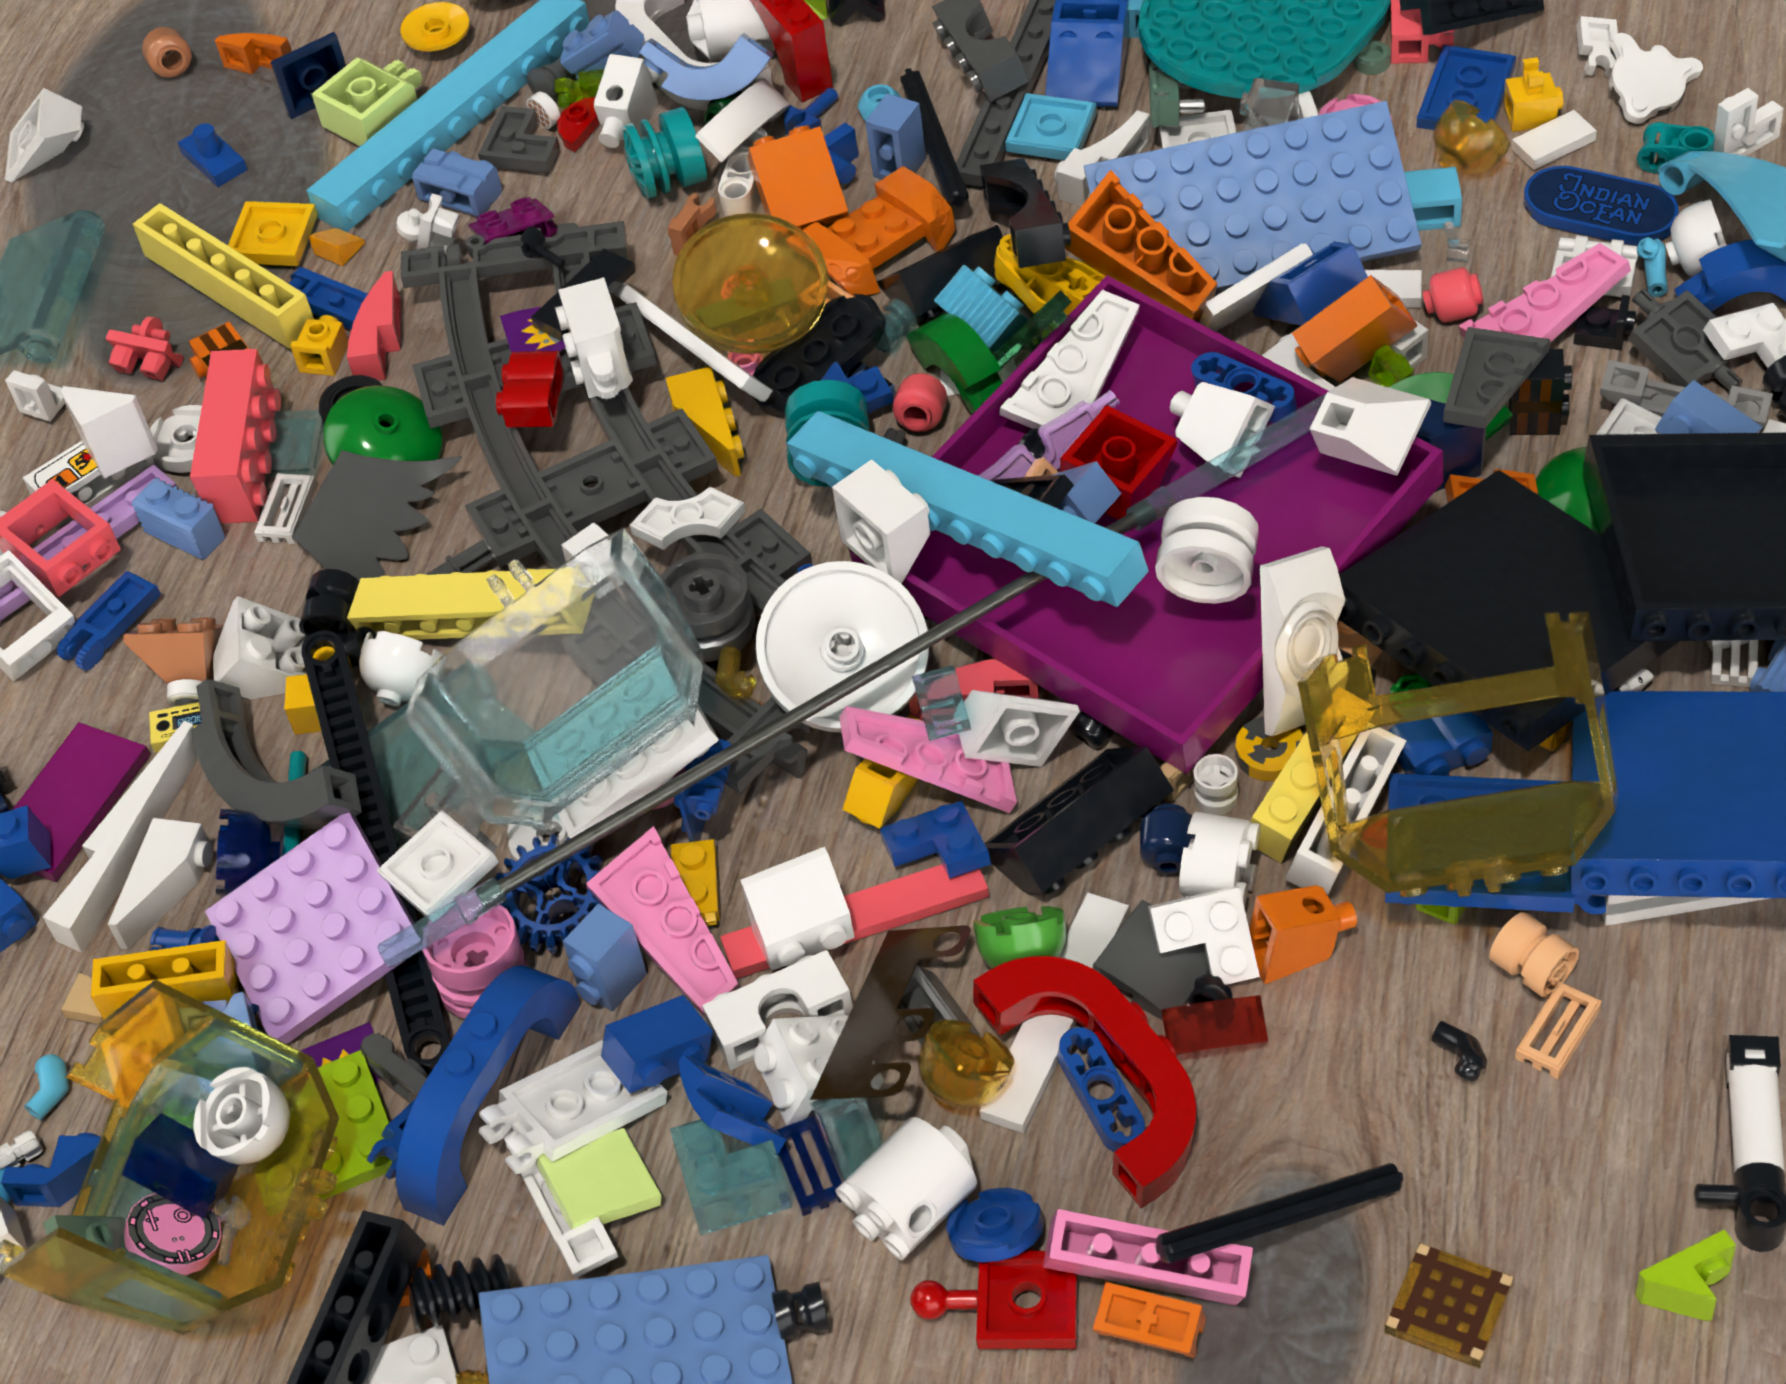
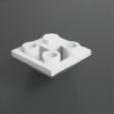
(1369, 424)
(258, 649)

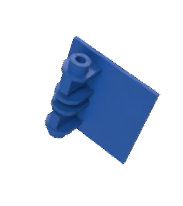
(703, 798)

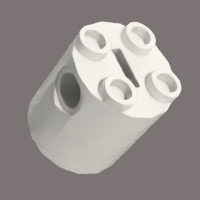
(719, 23)
(909, 1185)

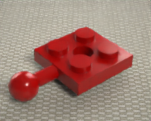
(999, 1320)

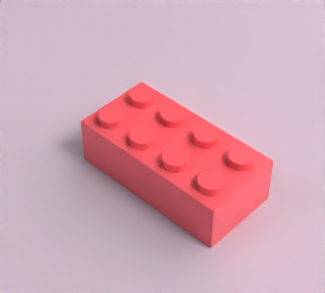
(235, 435)

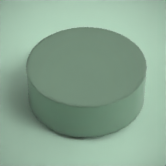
(1373, 58)

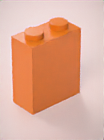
(797, 178)
(1353, 329)

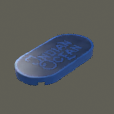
(1600, 204)

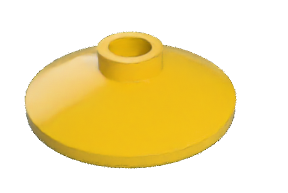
(435, 26)

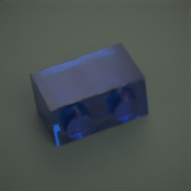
(177, 1167)

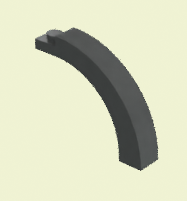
(243, 782)

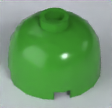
(1020, 934)

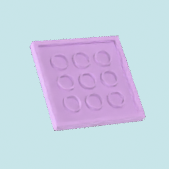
(311, 928)

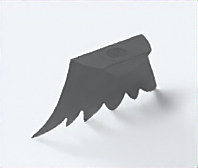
(362, 508)

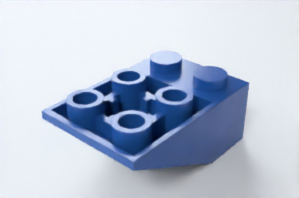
(1088, 50)
(1311, 285)

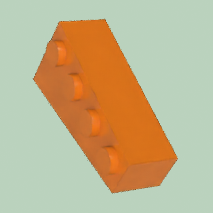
(1133, 248)

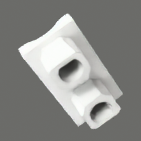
(430, 228)

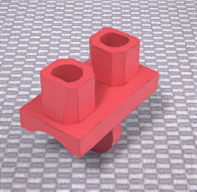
(146, 343)

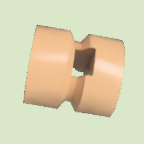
(1527, 950)

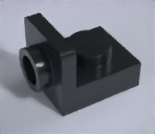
(1605, 326)

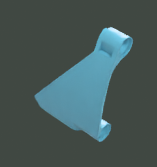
(1749, 186)

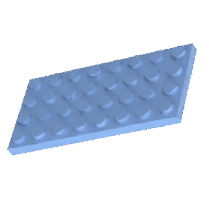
(1277, 186)

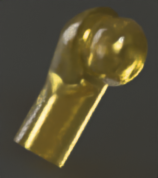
(729, 677)

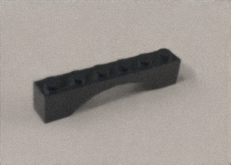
(1035, 225)

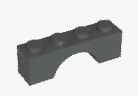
(988, 63)

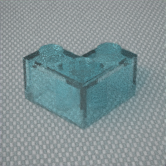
(731, 1185)

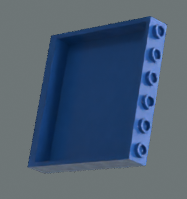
(1694, 799)

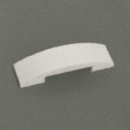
(742, 119)
(580, 1247)

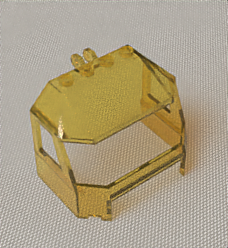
(1469, 836)

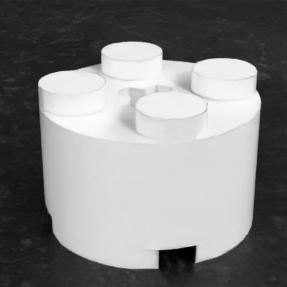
(1219, 855)

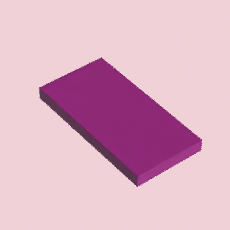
(80, 789)

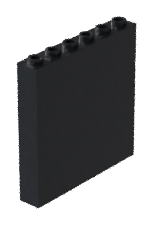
(1693, 532)
(1472, 593)

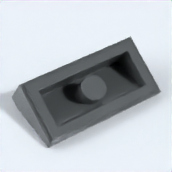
(927, 991)

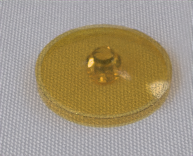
(750, 283)

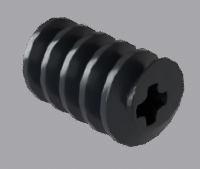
(454, 1291)

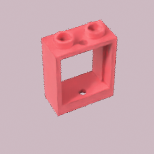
(39, 515)

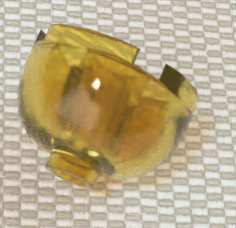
(1467, 141)
(961, 1066)

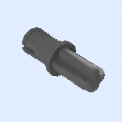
(467, 561)

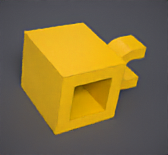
(1531, 98)

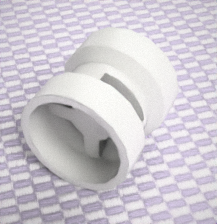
(1216, 784)

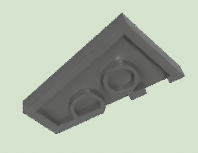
(1489, 374)

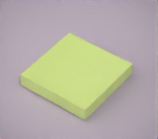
(600, 1181)

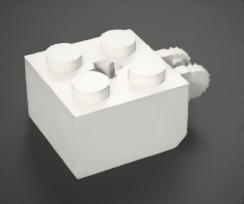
(593, 338)

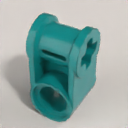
(1672, 143)

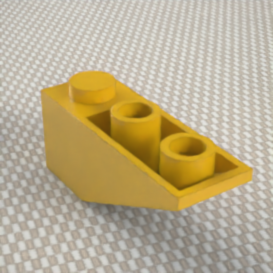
(702, 402)

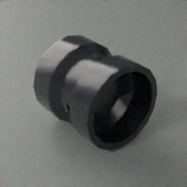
(811, 1309)

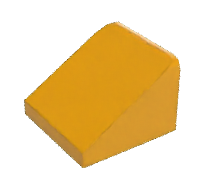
(335, 245)

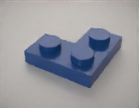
(940, 831)

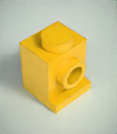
(323, 338)

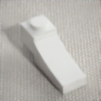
(1128, 140)

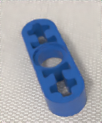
(1235, 372)
(1100, 1069)

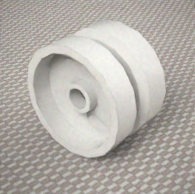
(1207, 550)

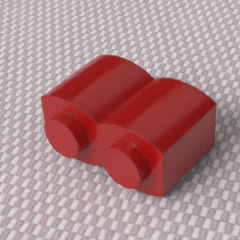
(530, 389)

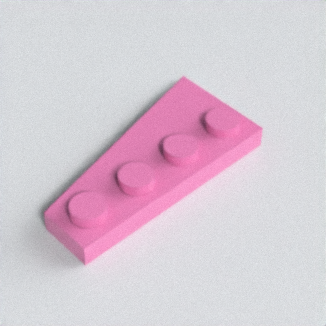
(1556, 303)
(905, 747)
(650, 895)

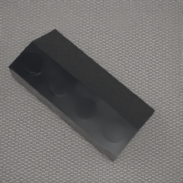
(1078, 819)

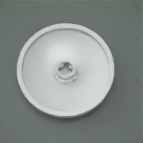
(831, 626)

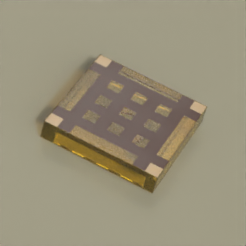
(1449, 1305)

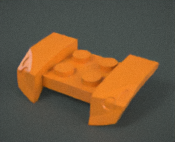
(881, 228)

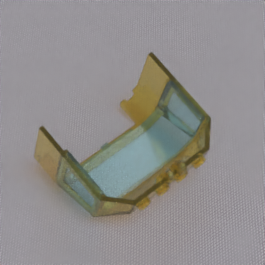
(161, 1059)

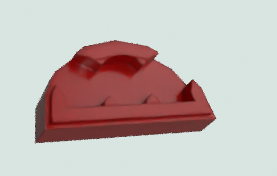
(577, 123)

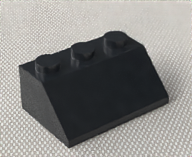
(925, 279)

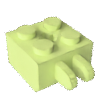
(365, 98)

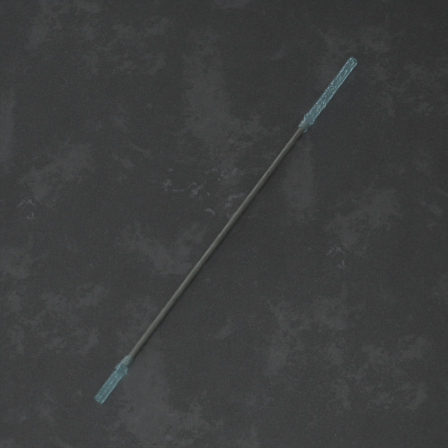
(490, 894)

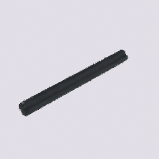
(935, 140)
(1278, 1213)

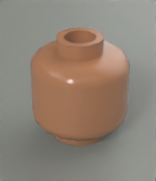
(166, 52)

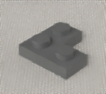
(513, 145)

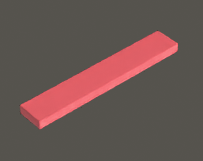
(876, 911)

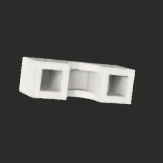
(805, 988)

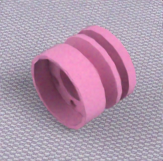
(473, 958)

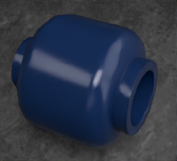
(1164, 837)

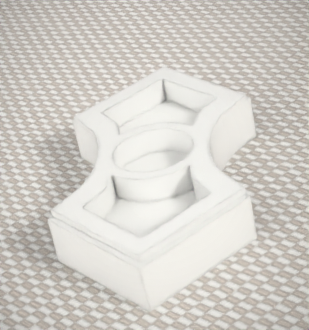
(704, 514)

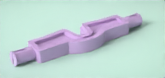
(1055, 436)

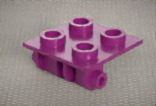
(521, 215)

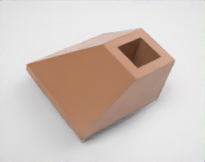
(178, 649)

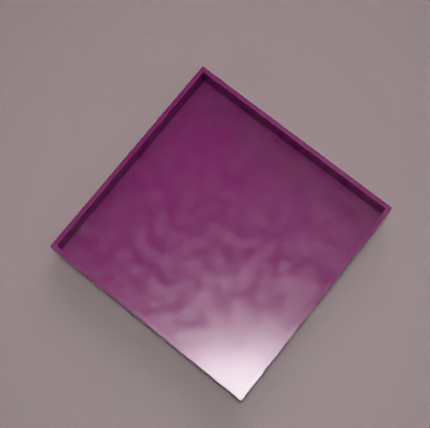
(1159, 663)

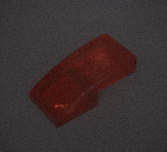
(1215, 1025)

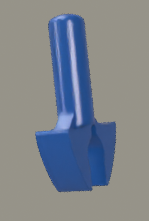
(809, 115)

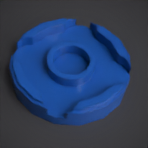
(995, 1225)

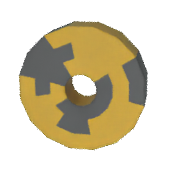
(1255, 759)

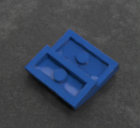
(728, 1103)

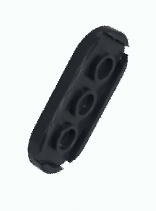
(842, 334)

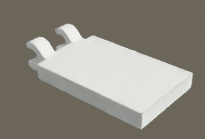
(564, 1108)

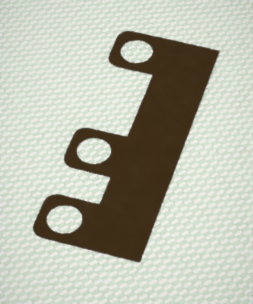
(875, 1015)

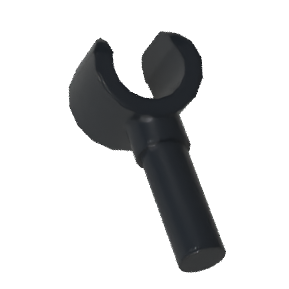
(533, 244)

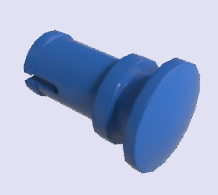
(175, 938)

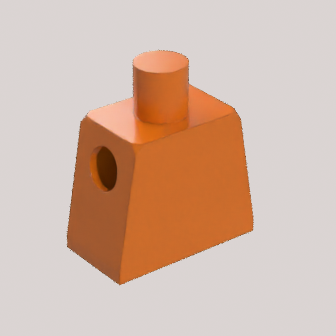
(1296, 930)

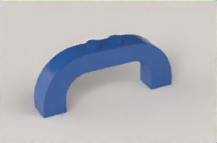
(432, 1139)

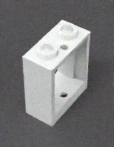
(46, 634)

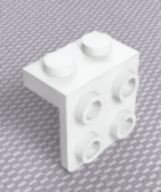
(793, 1060)

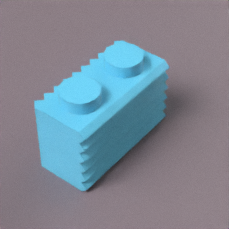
(981, 306)

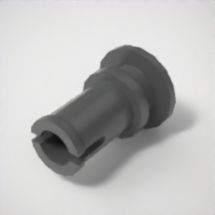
(544, 78)

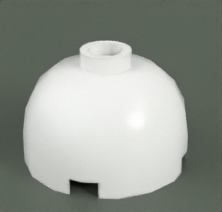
(1694, 235)
(393, 665)
(242, 1117)

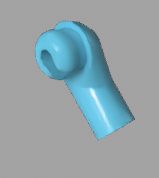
(1655, 265)
(52, 1083)

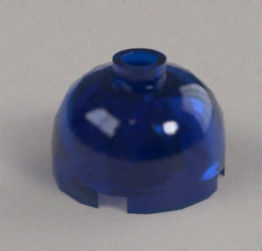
(242, 849)

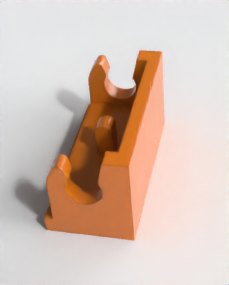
(1149, 1319)

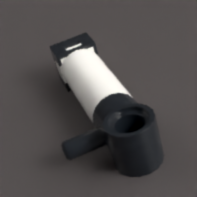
(1758, 1157)

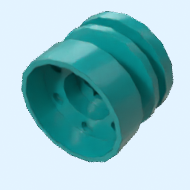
(664, 153)
(829, 397)

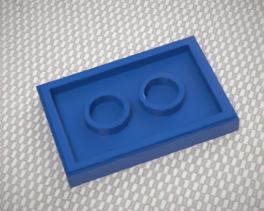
(1467, 77)

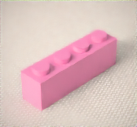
(1128, 1256)

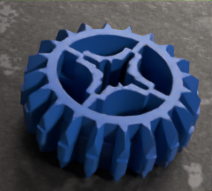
(548, 911)

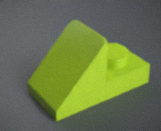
(1682, 1279)

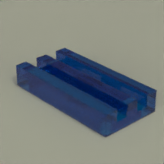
(821, 1196)

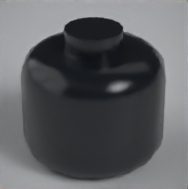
(1090, 730)

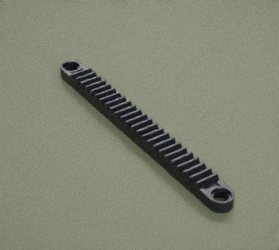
(350, 750)

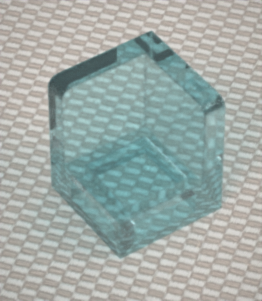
(941, 702)

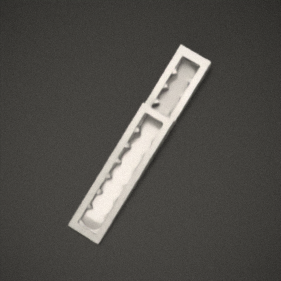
(117, 842)

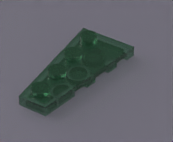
(1034, 329)

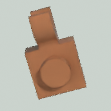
(689, 221)

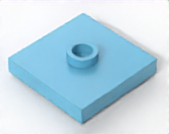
(1050, 126)

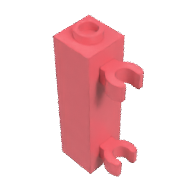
(1407, 36)

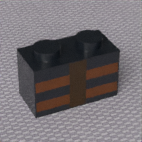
(1541, 398)

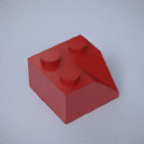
(1127, 451)

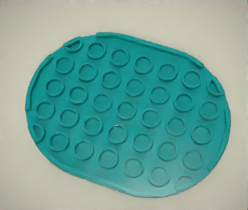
(1231, 42)

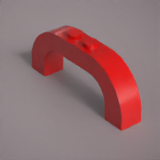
(1148, 1061)

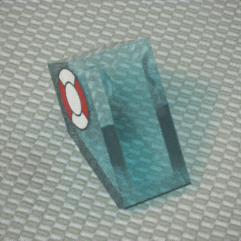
(847, 1131)

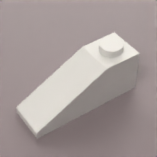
(161, 875)

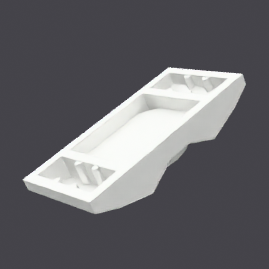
(1299, 624)

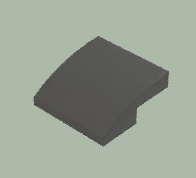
(1140, 969)

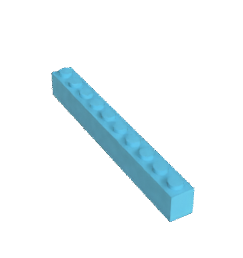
(445, 112)
(980, 511)

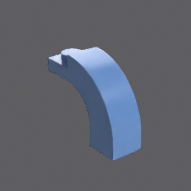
(710, 82)

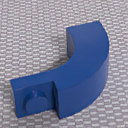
(1734, 272)

